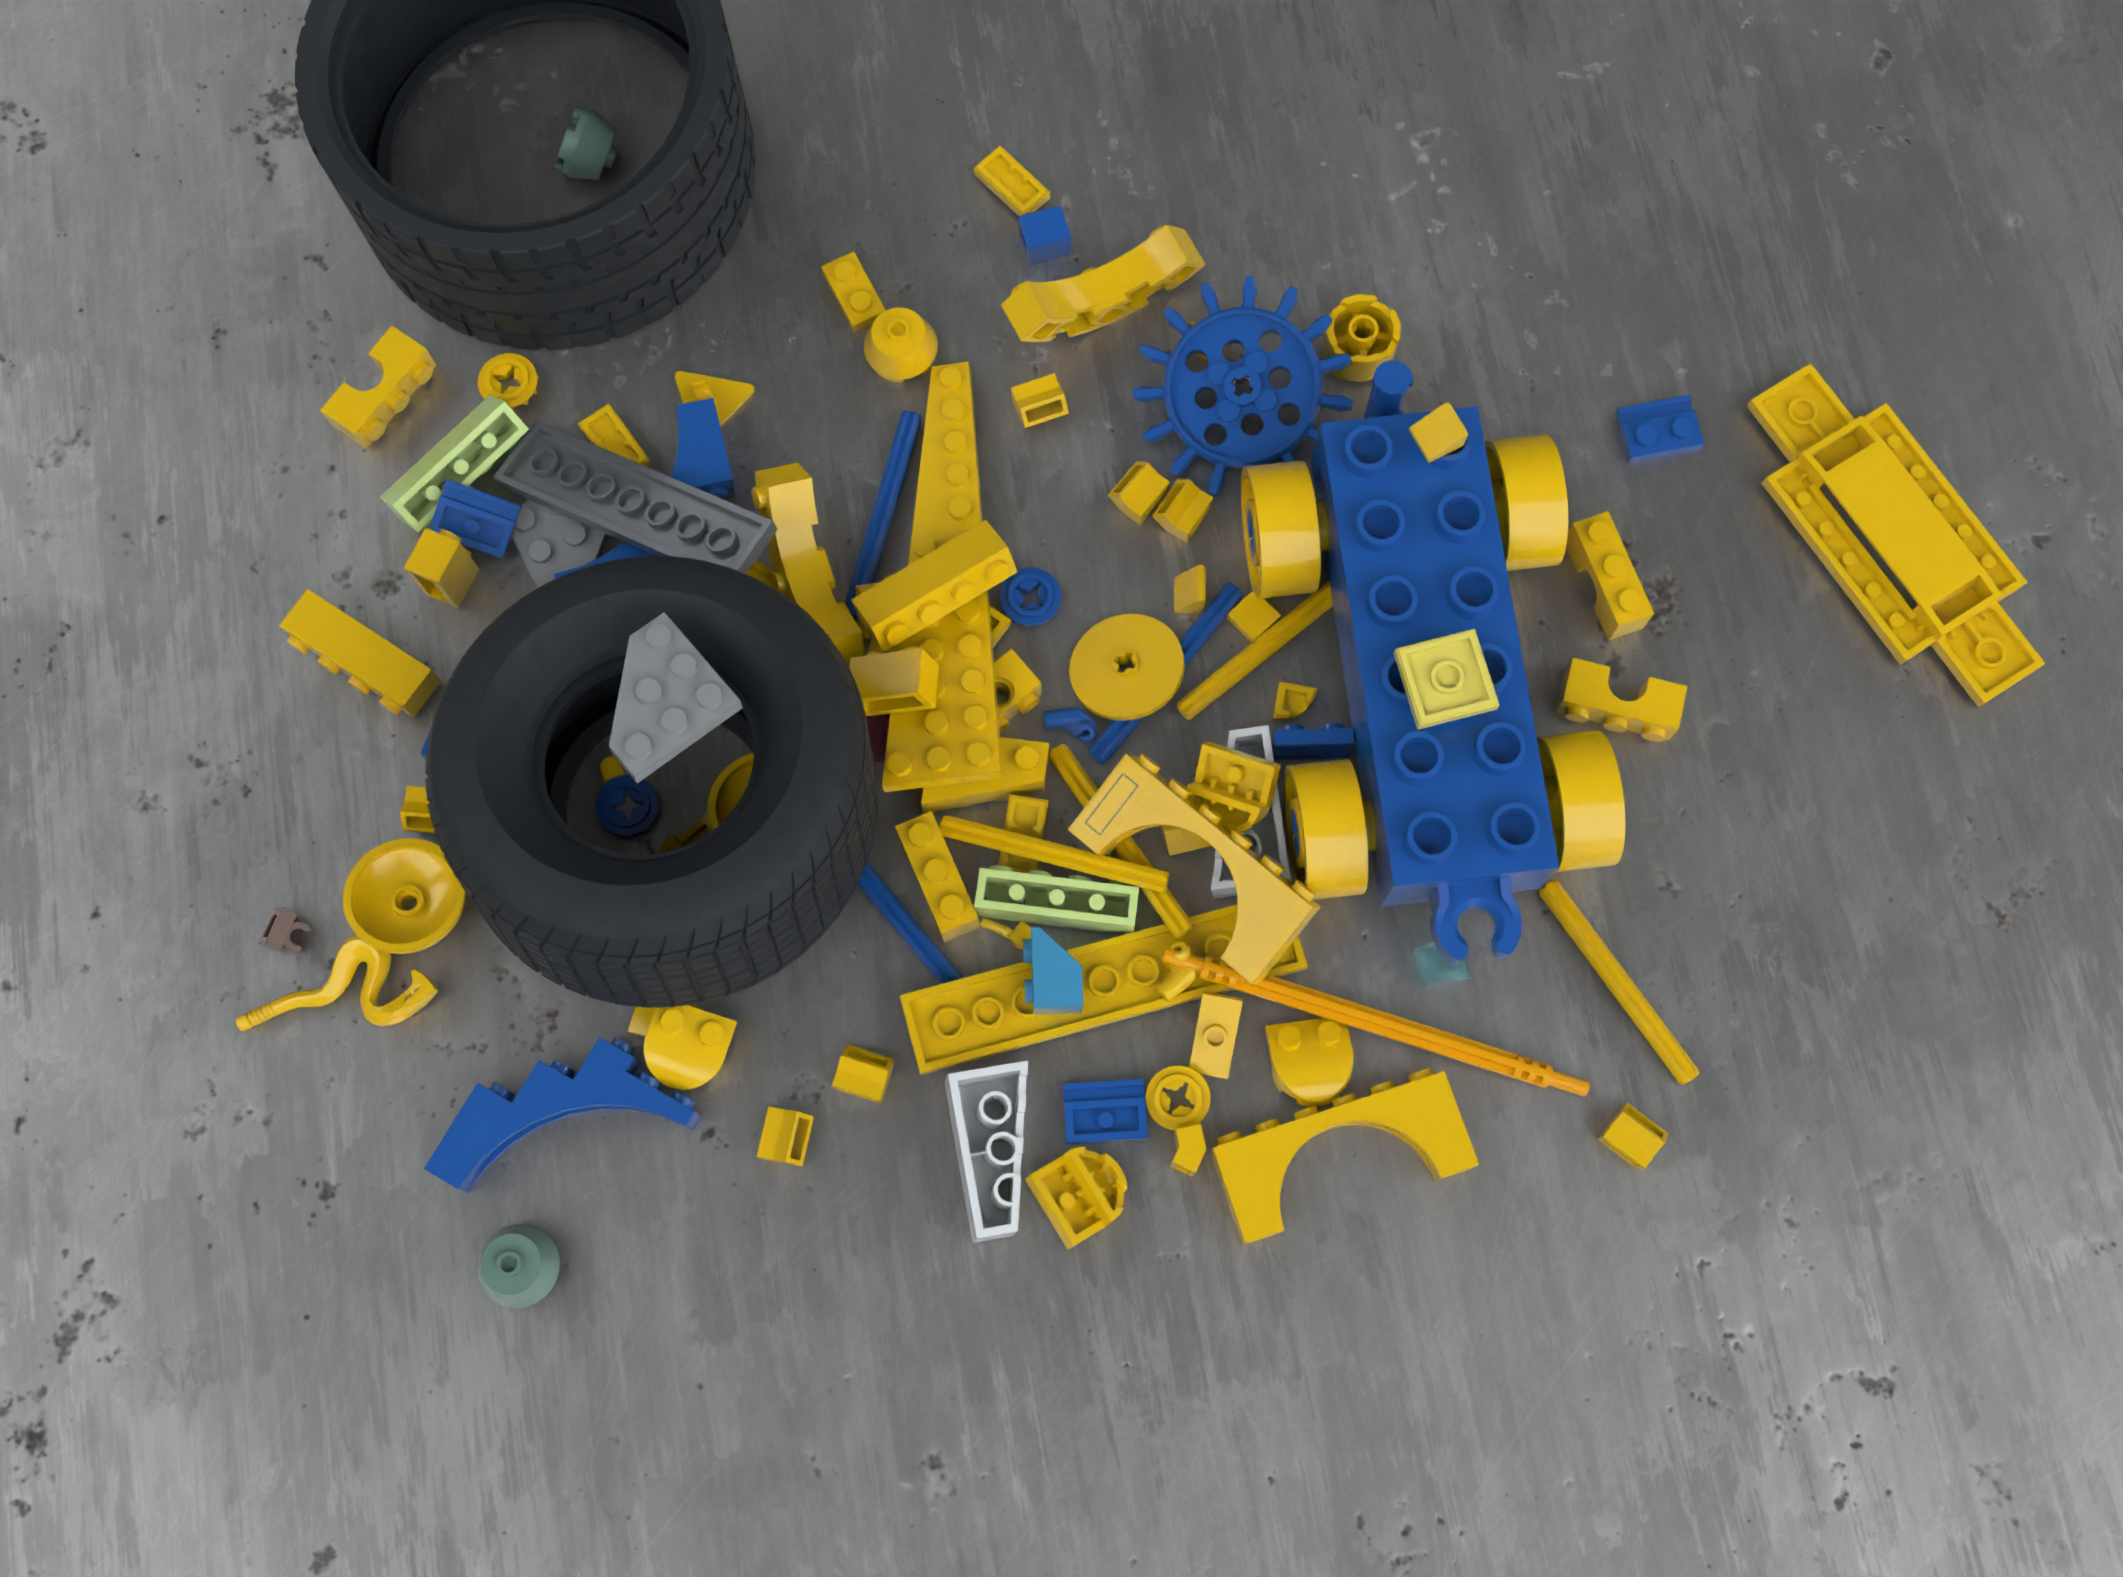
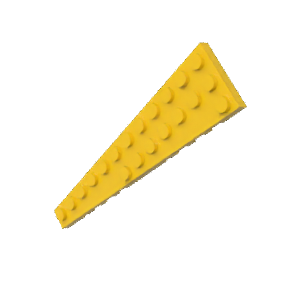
(961, 734)

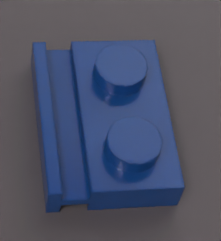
(1659, 429)
(476, 517)
(1297, 743)
(1105, 1111)

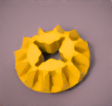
(502, 368)
(1159, 1102)

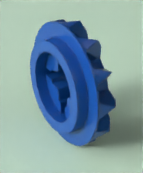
(1026, 581)
(614, 795)

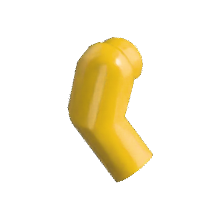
(1180, 976)

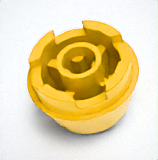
(900, 344)

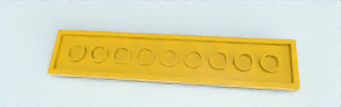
(1119, 981)

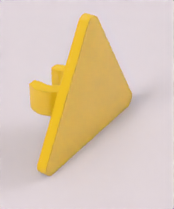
(727, 394)

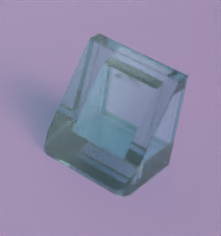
(1435, 969)

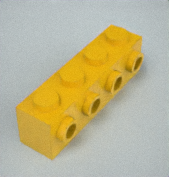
(934, 585)
(360, 653)

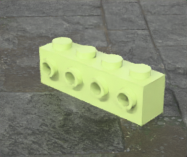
(459, 456)
(1056, 900)

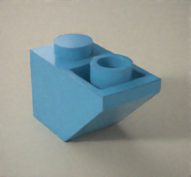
(1055, 976)

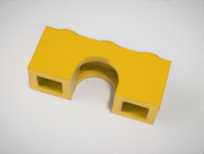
(366, 413)
(1620, 596)
(1587, 697)
(938, 876)

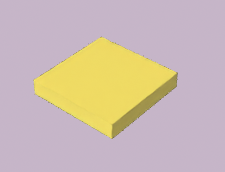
(1446, 679)

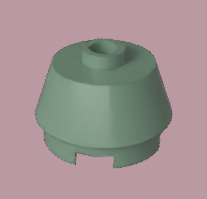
(586, 146)
(518, 1266)

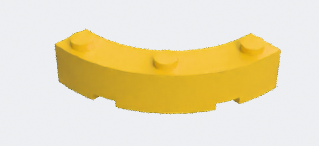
(1104, 292)
(798, 564)

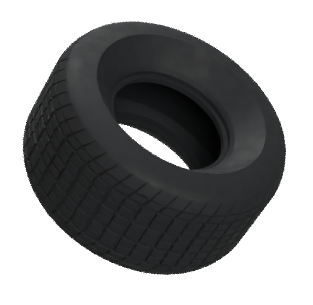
(681, 920)

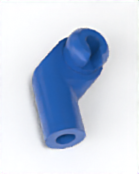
(1074, 721)

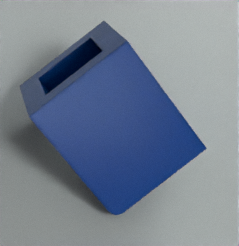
(1045, 235)

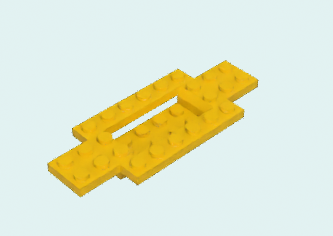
(1912, 523)

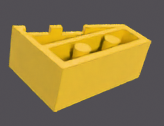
(1023, 774)

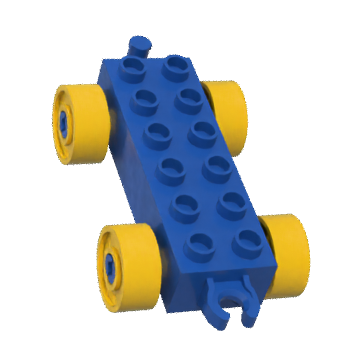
(1411, 558)

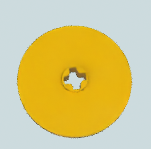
(1139, 690)

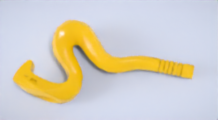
(348, 957)

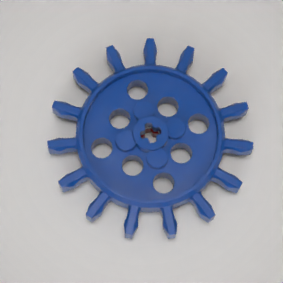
(1210, 337)

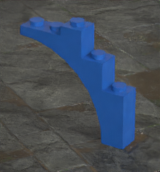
(699, 463)
(494, 1123)

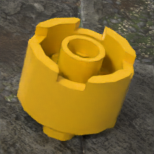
(1365, 332)

